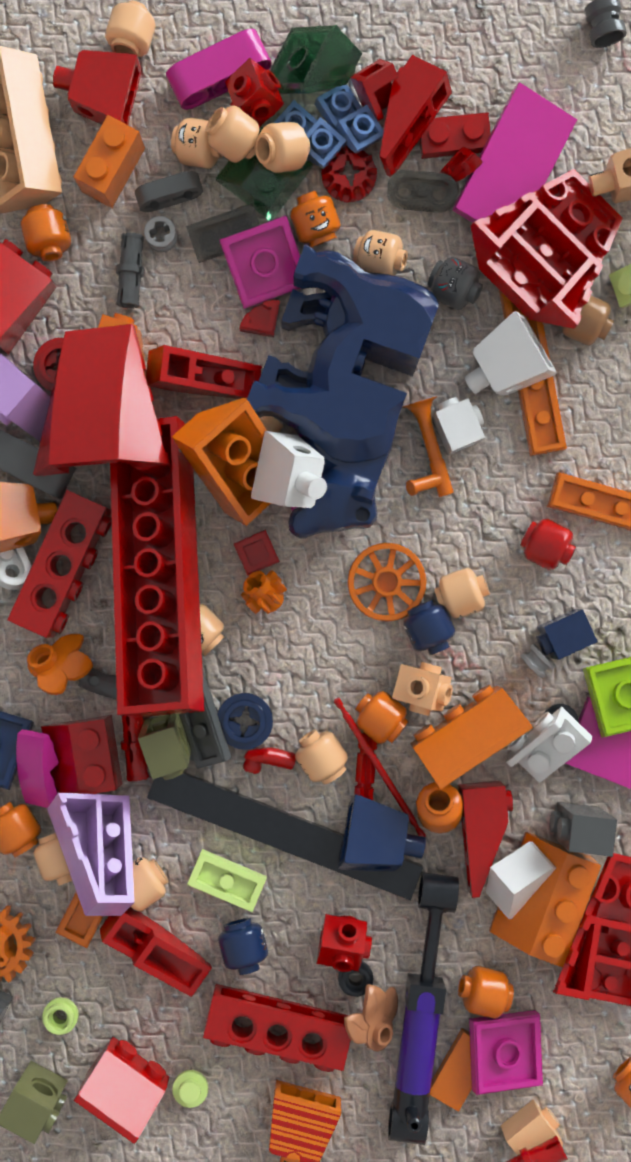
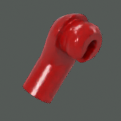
(271, 756)

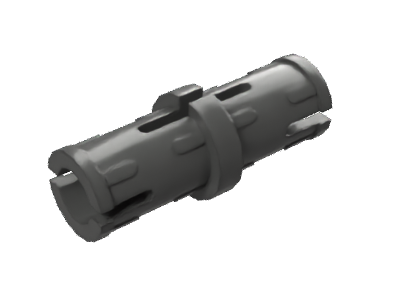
(130, 270)

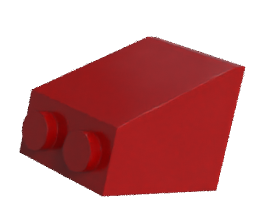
(22, 293)

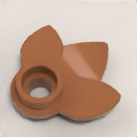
(375, 1022)

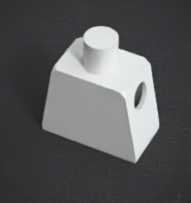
(510, 358)
(288, 472)

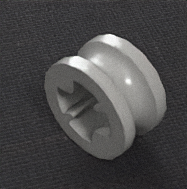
(151, 229)
(537, 661)

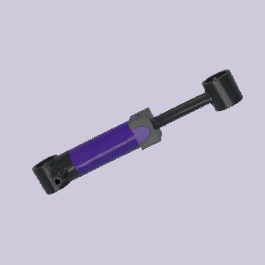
(423, 1007)

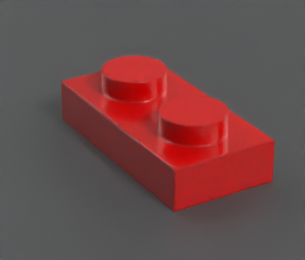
(450, 133)

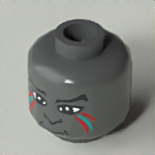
(455, 283)

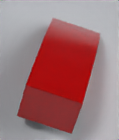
(155, 950)

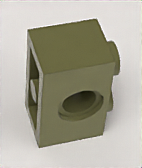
(165, 746)
(34, 1103)

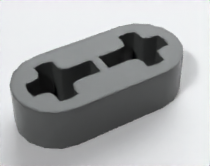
(168, 191)

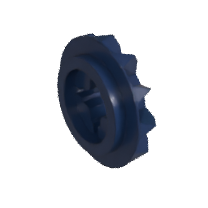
(255, 734)

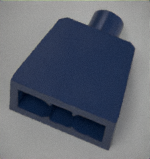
(377, 837)

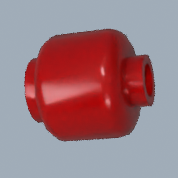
(548, 544)

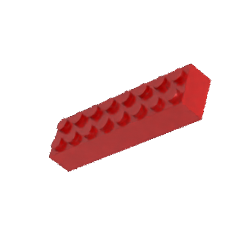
(156, 585)

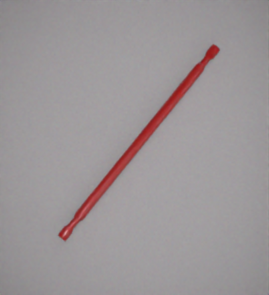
(378, 766)

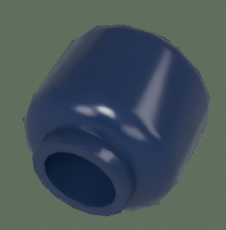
(429, 627)
(243, 945)

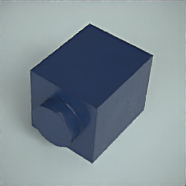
(566, 634)

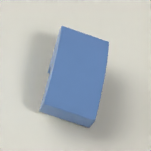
(349, 119)
(324, 140)

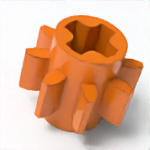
(263, 592)

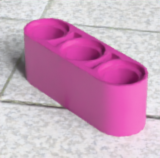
(205, 72)

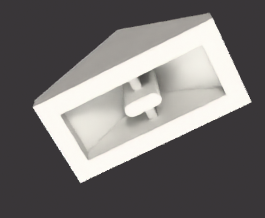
(518, 878)

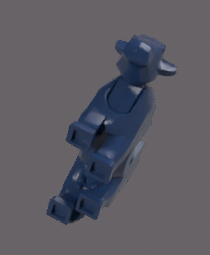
(331, 404)

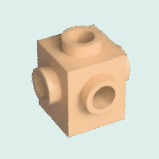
(423, 688)

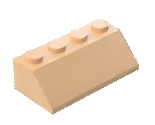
(26, 144)

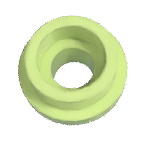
(53, 1023)

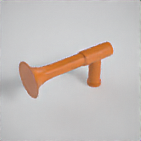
(439, 476)

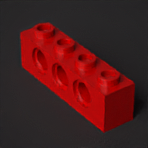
(29, 609)
(267, 1011)

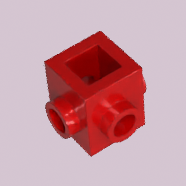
(255, 91)
(343, 943)

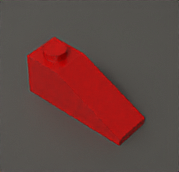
(412, 106)
(200, 373)
(483, 828)

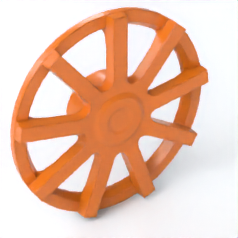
(386, 581)

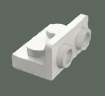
(549, 744)

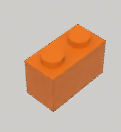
(109, 161)

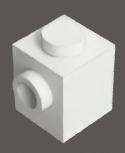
(458, 424)

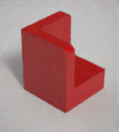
(374, 86)

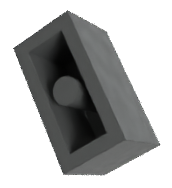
(583, 829)

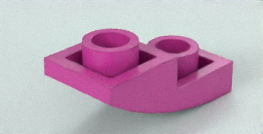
(34, 762)

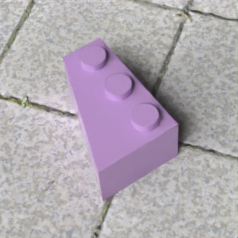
(21, 400)
(97, 849)

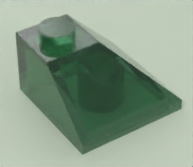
(315, 60)
(260, 186)

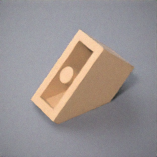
(530, 1127)

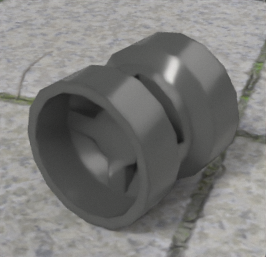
(605, 22)

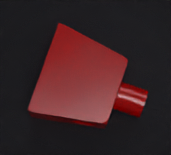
(101, 84)

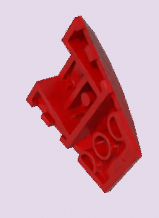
(548, 248)
(100, 405)
(601, 950)

